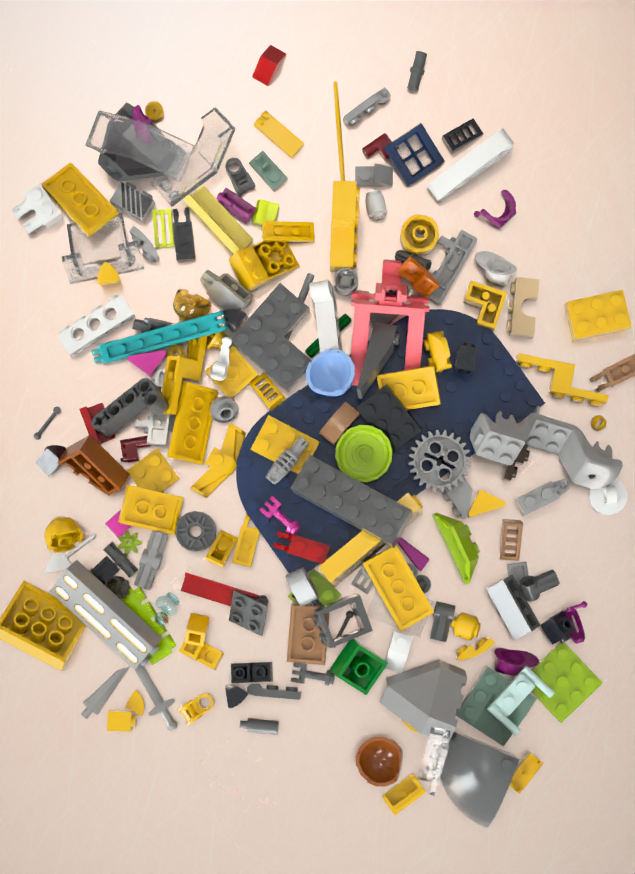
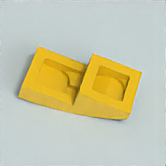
(206, 655)

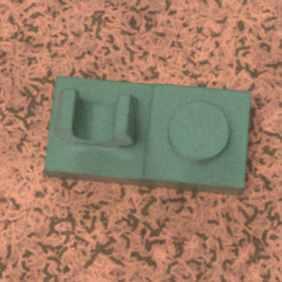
(268, 170)

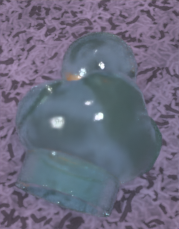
(168, 605)

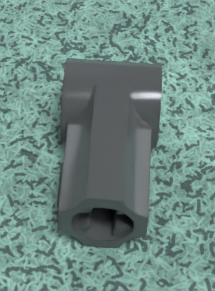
(533, 586)
(442, 616)

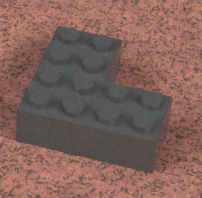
(265, 341)

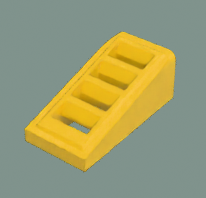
(275, 401)

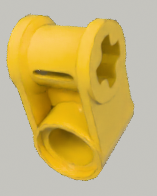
(195, 708)

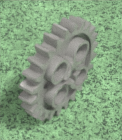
(447, 444)

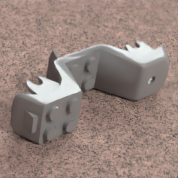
(583, 463)

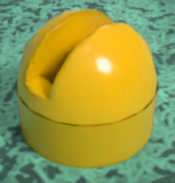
(595, 419)

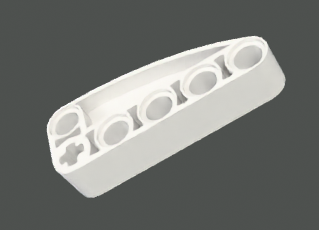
(471, 164)

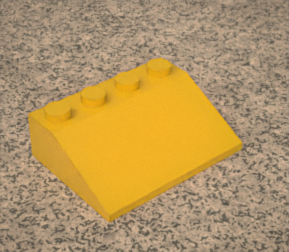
(41, 626)

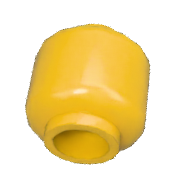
(466, 626)

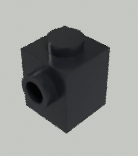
(558, 628)

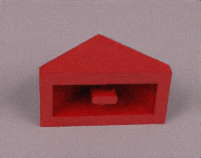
(268, 65)

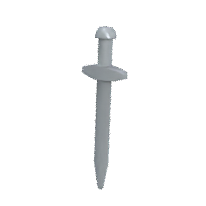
(160, 705)

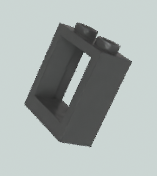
(359, 613)

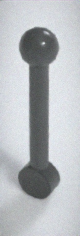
(57, 410)
(349, 614)

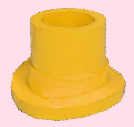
(215, 339)

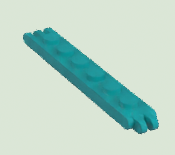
(160, 337)

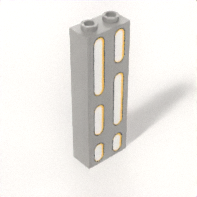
(106, 615)

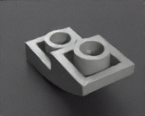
(148, 248)

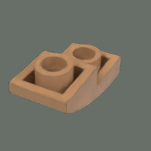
(339, 423)

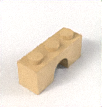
(521, 324)

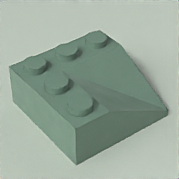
(481, 695)

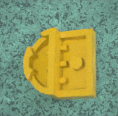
(438, 351)

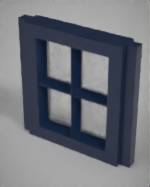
(414, 154)

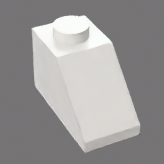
(398, 651)

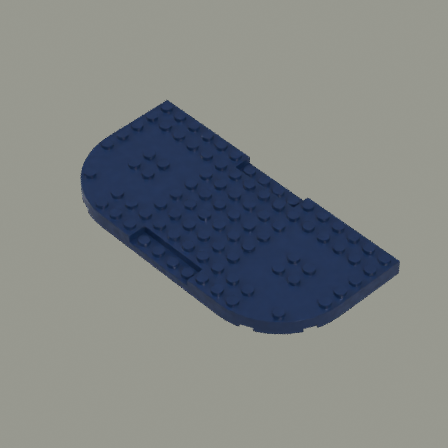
(493, 387)

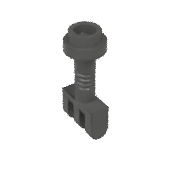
(328, 677)

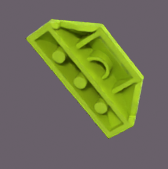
(459, 545)

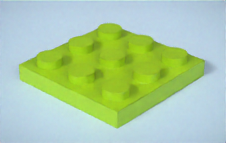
(567, 678)

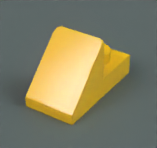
(221, 548)

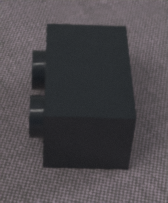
(466, 359)

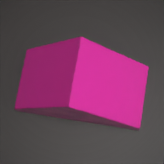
(148, 361)

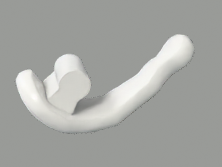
(220, 367)

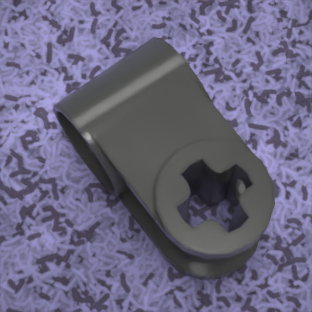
(240, 179)

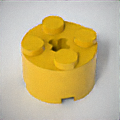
(420, 224)

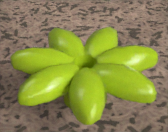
(133, 542)

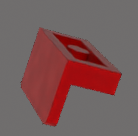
(88, 414)

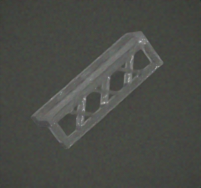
(434, 757)

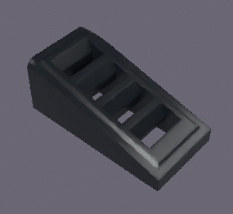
(447, 137)

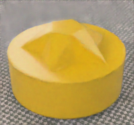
(154, 110)

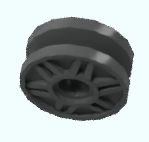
(184, 527)

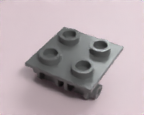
(249, 612)

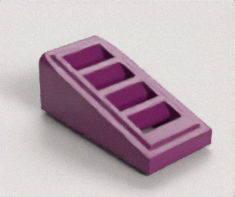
(413, 554)

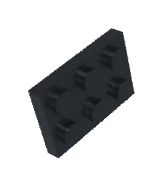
(390, 416)

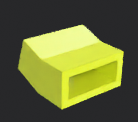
(265, 212)

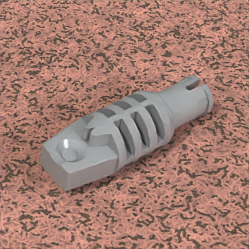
(286, 461)

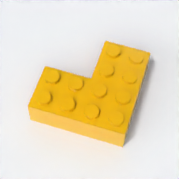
(343, 223)

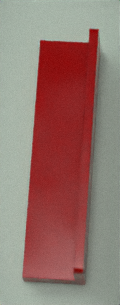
(211, 589)

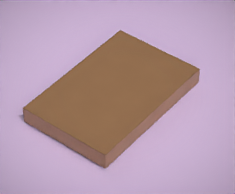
(304, 639)

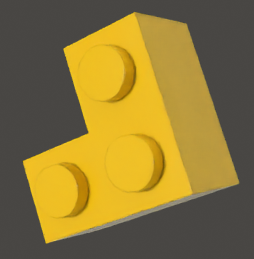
(489, 300)

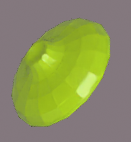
(363, 453)

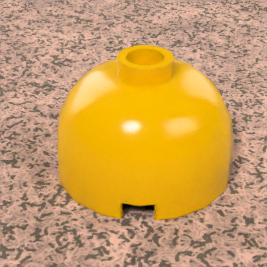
(62, 534)

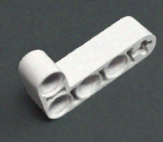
(326, 315)

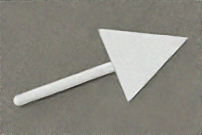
(59, 560)

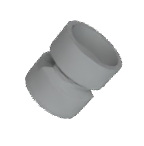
(345, 281)

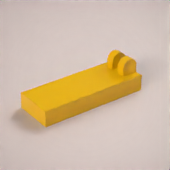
(278, 134)
(288, 231)

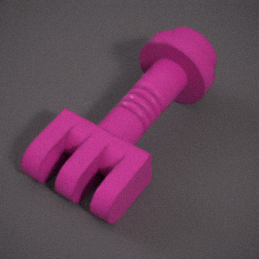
(292, 527)

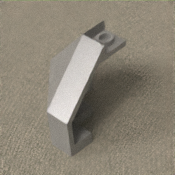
(427, 696)

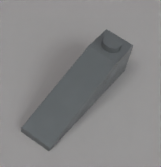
(380, 349)

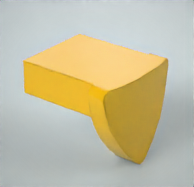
(107, 275)

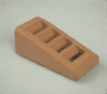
(515, 523)

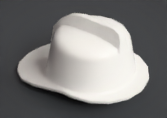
(496, 267)

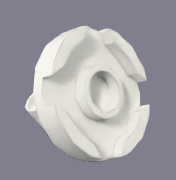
(609, 499)

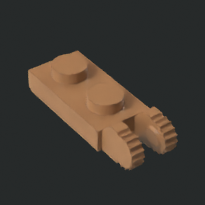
(617, 373)

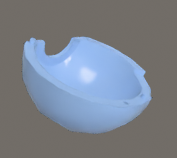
(330, 373)

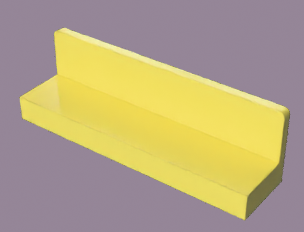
(219, 219)

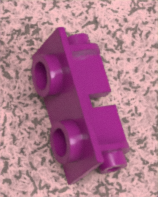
(236, 205)

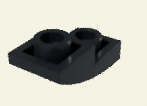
(251, 672)

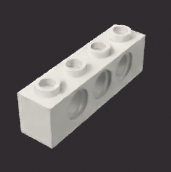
(107, 325)

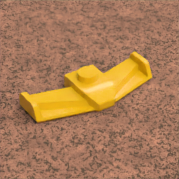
(221, 462)

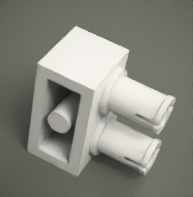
(45, 210)

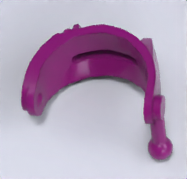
(510, 211)
(577, 637)

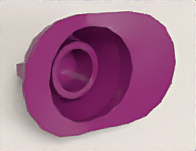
(513, 661)

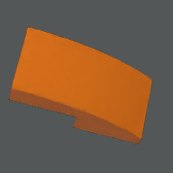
(421, 279)

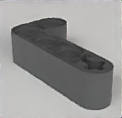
(128, 406)

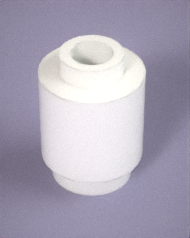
(376, 204)

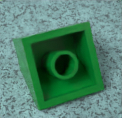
(358, 666)

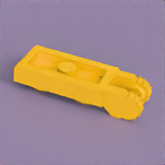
(246, 544)

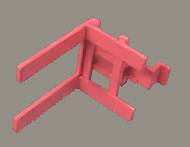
(390, 305)

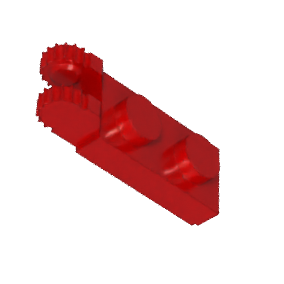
(304, 548)

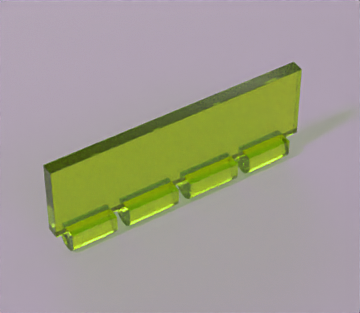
(146, 612)

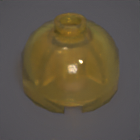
(190, 306)

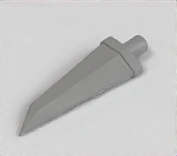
(102, 694)

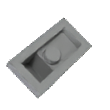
(374, 176)

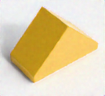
(483, 503)

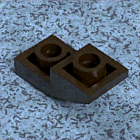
(511, 470)

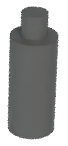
(260, 726)

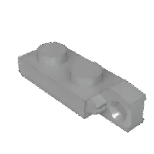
(367, 105)

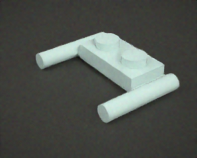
(514, 695)

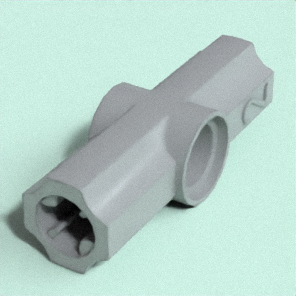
(150, 560)

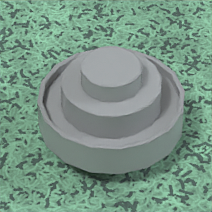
(224, 409)

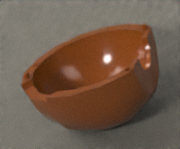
(379, 761)

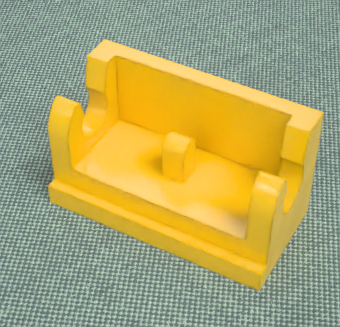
(525, 772)
(403, 794)

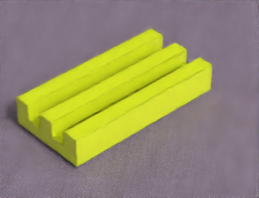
(163, 211)

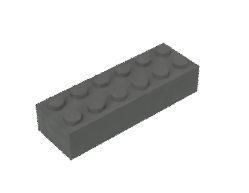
(352, 501)

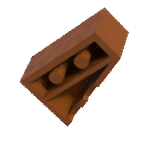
(96, 464)

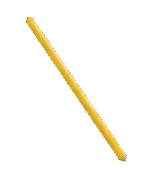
(339, 132)

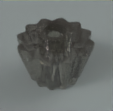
(118, 586)

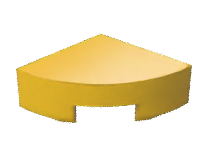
(136, 703)

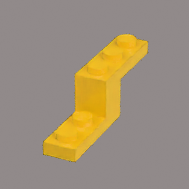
(183, 368)
(561, 379)

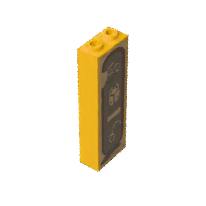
(361, 548)

